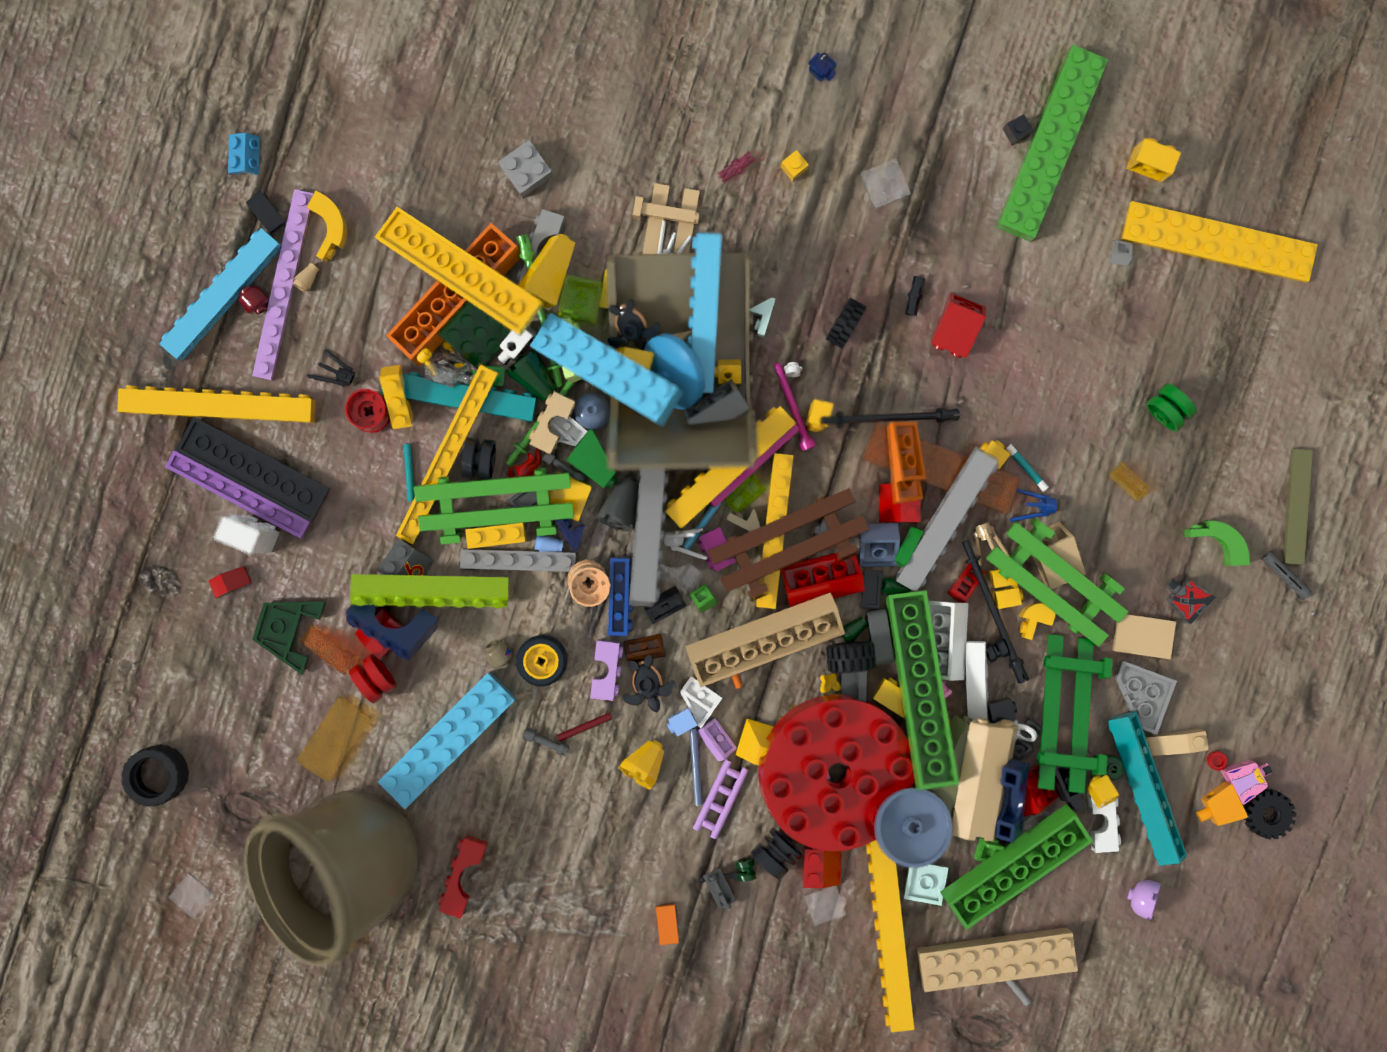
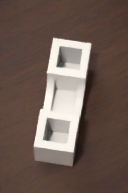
(1107, 837)

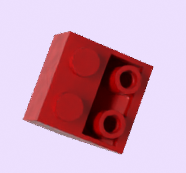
(1037, 798)

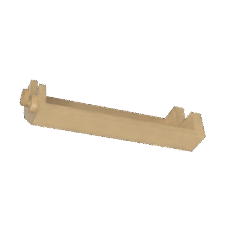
(980, 787)

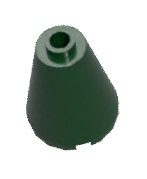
(532, 375)

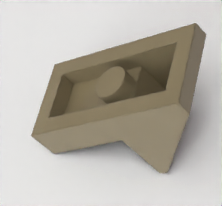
(751, 524)

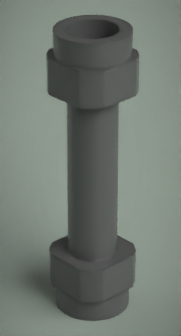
(551, 459)
(530, 735)

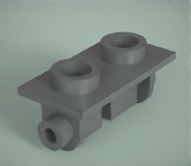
(719, 889)

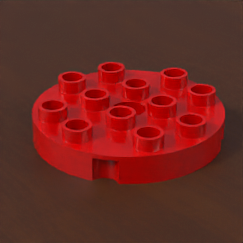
(807, 745)

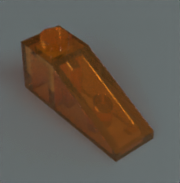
(329, 650)

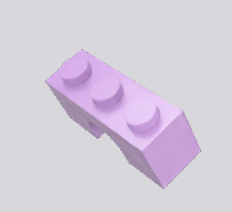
(606, 687)

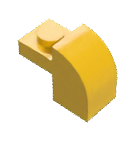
(1035, 613)

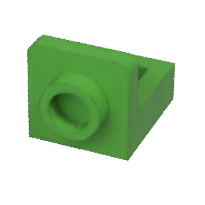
(986, 849)

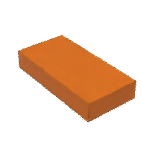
(667, 924)

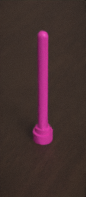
(806, 441)

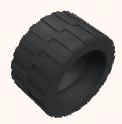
(134, 785)

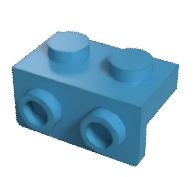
(243, 154)

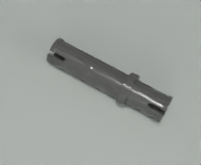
(1302, 590)

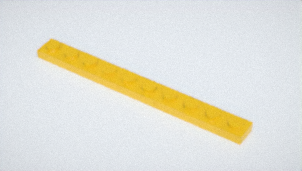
(450, 447)

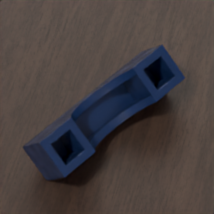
(1011, 817)

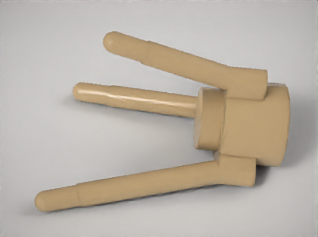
(985, 532)

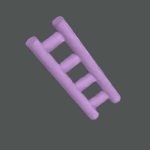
(710, 804)

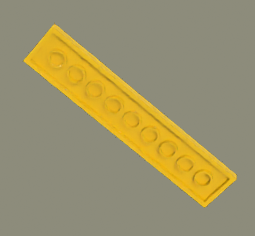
(1219, 242)
(459, 271)

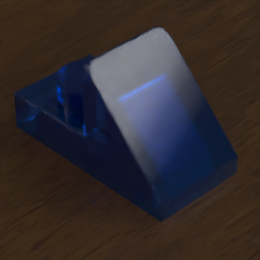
(573, 537)

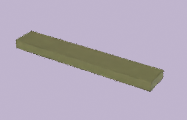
(1297, 506)

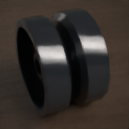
(478, 459)

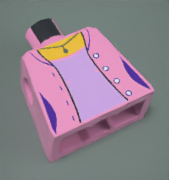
(1247, 778)

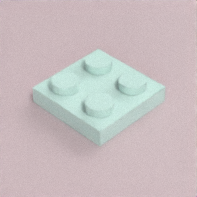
(925, 884)

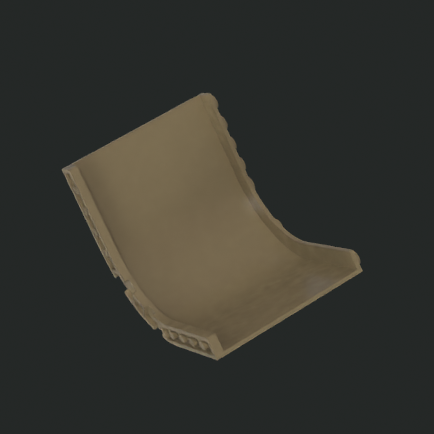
(662, 295)

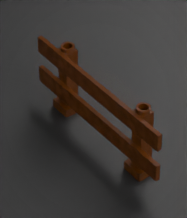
(836, 535)

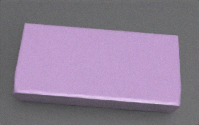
(716, 739)

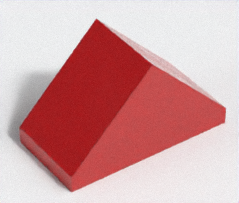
(229, 581)

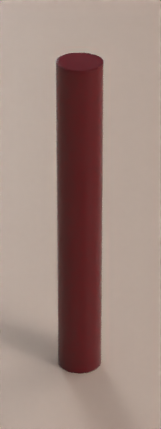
(585, 726)

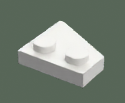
(569, 430)

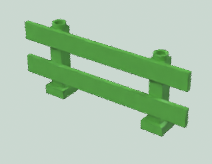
(451, 520)
(1098, 597)

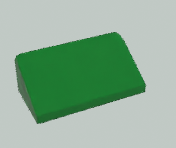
(908, 546)

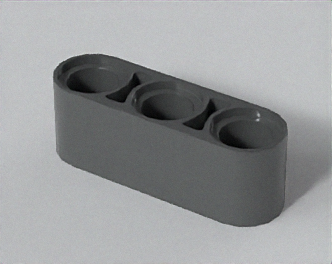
(880, 636)

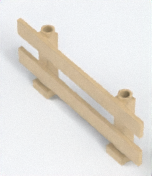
(658, 211)

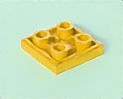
(576, 494)

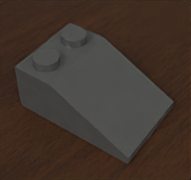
(722, 404)

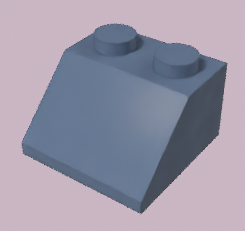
(879, 545)

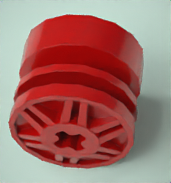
(357, 411)

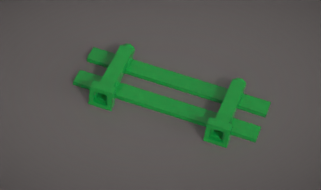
(1078, 760)

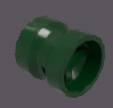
(746, 869)

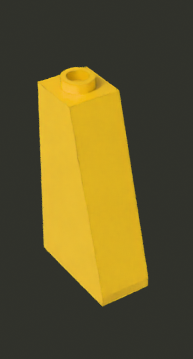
(548, 270)

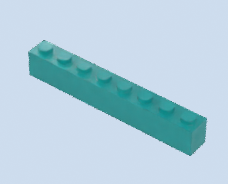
(497, 403)
(1147, 788)

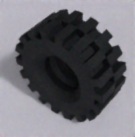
(846, 323)
(1281, 822)

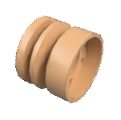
(593, 592)

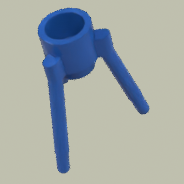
(1046, 505)

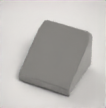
(1121, 252)

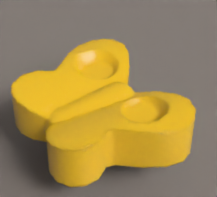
(829, 683)

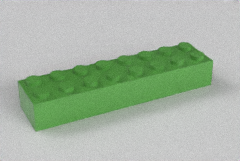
(1016, 866)

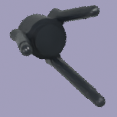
(345, 376)

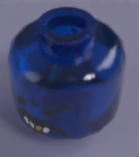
(822, 67)

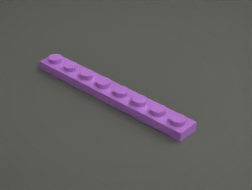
(237, 494)

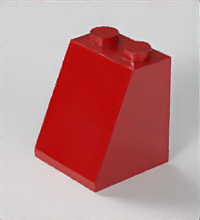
(958, 325)

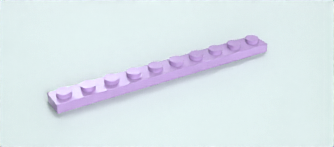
(282, 286)

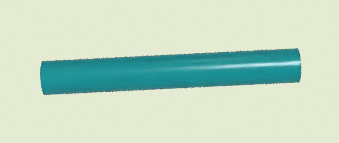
(409, 472)

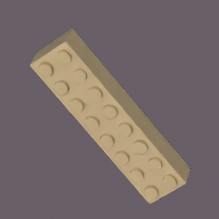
(765, 639)
(996, 959)

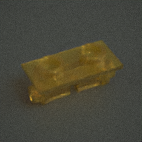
(1129, 481)

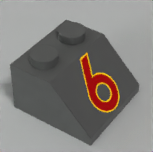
(405, 560)

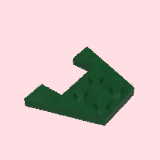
(279, 626)

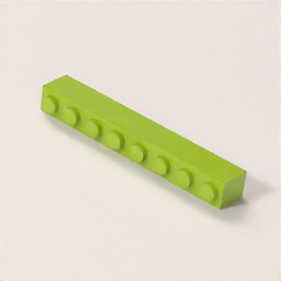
(429, 591)

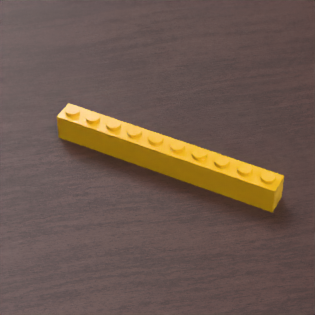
(216, 405)
(890, 940)

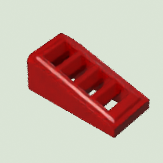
(958, 596)

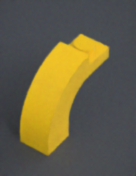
(335, 224)

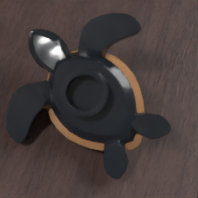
(631, 326)
(647, 684)

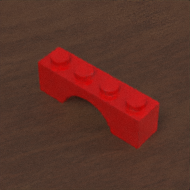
(455, 898)

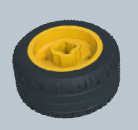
(536, 672)

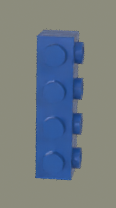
(619, 597)

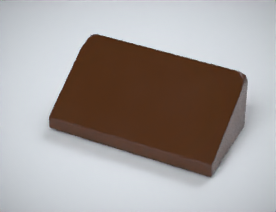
(640, 648)

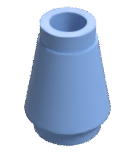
(548, 544)

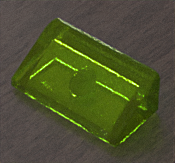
(745, 494)

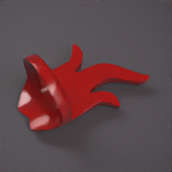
(528, 466)

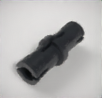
(915, 296)

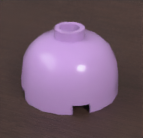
(1144, 898)

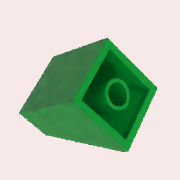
(593, 461)

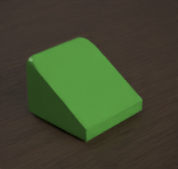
(703, 598)

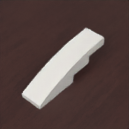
(976, 679)

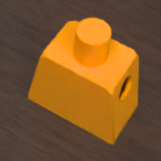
(1222, 805)

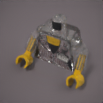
(446, 367)

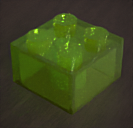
(580, 299)

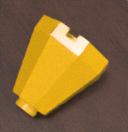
(644, 764)

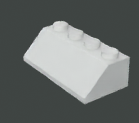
(950, 635)

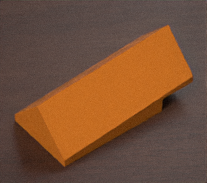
(905, 461)

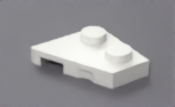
(700, 700)

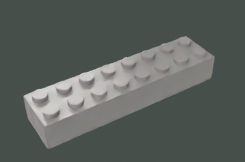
(648, 537)

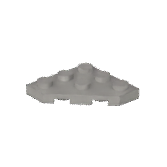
(1145, 693)

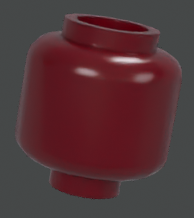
(253, 300)

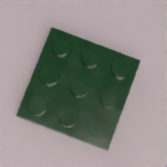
(474, 334)

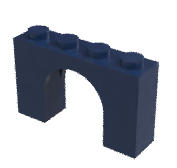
(404, 640)

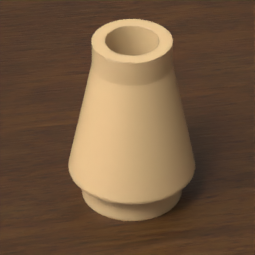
(305, 278)

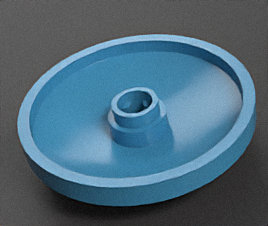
(679, 366)

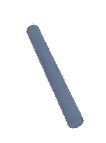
(695, 766)

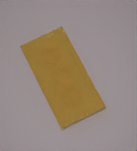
(333, 739)

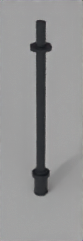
(940, 415)
(1015, 663)

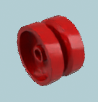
(372, 678)

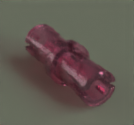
(736, 167)

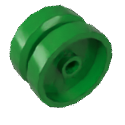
(1171, 407)

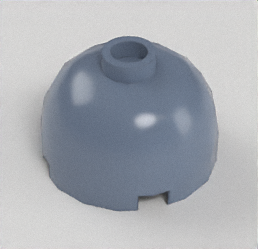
(592, 411)

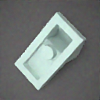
(762, 310)

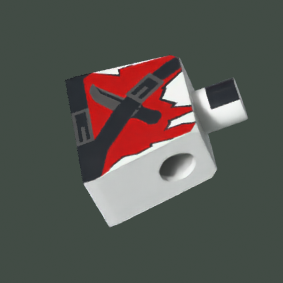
(522, 345)

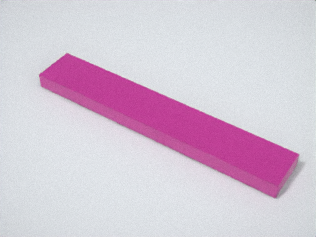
(758, 462)

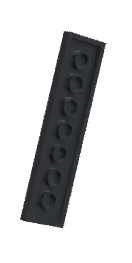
(253, 469)

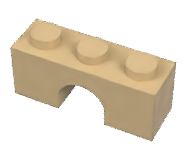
(543, 436)

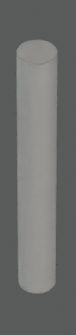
(1019, 992)

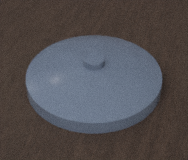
(913, 827)

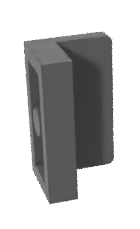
(854, 685)

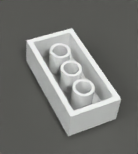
(247, 534)

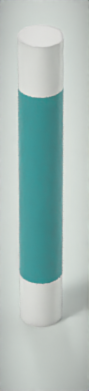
(1026, 467)

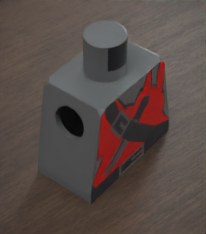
(1188, 599)

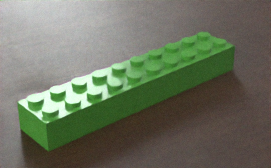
(1051, 143)
(921, 690)

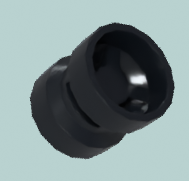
(996, 650)

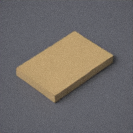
(1144, 636)

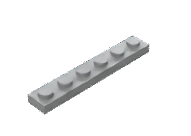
(517, 560)

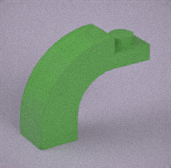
(1233, 544)

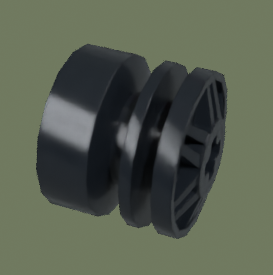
(776, 854)

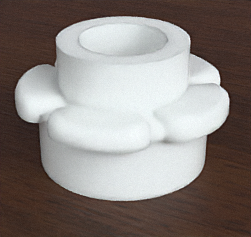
(792, 369)

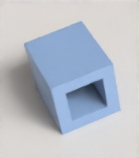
(681, 721)

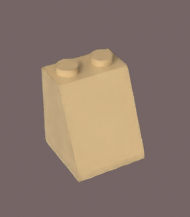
(1065, 546)

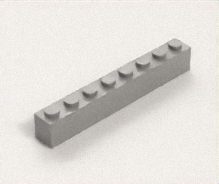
(947, 518)

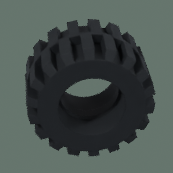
(851, 657)

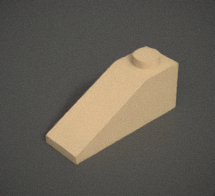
(1178, 742)

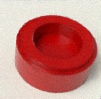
(1217, 760)

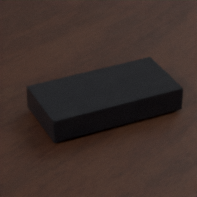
(873, 585)

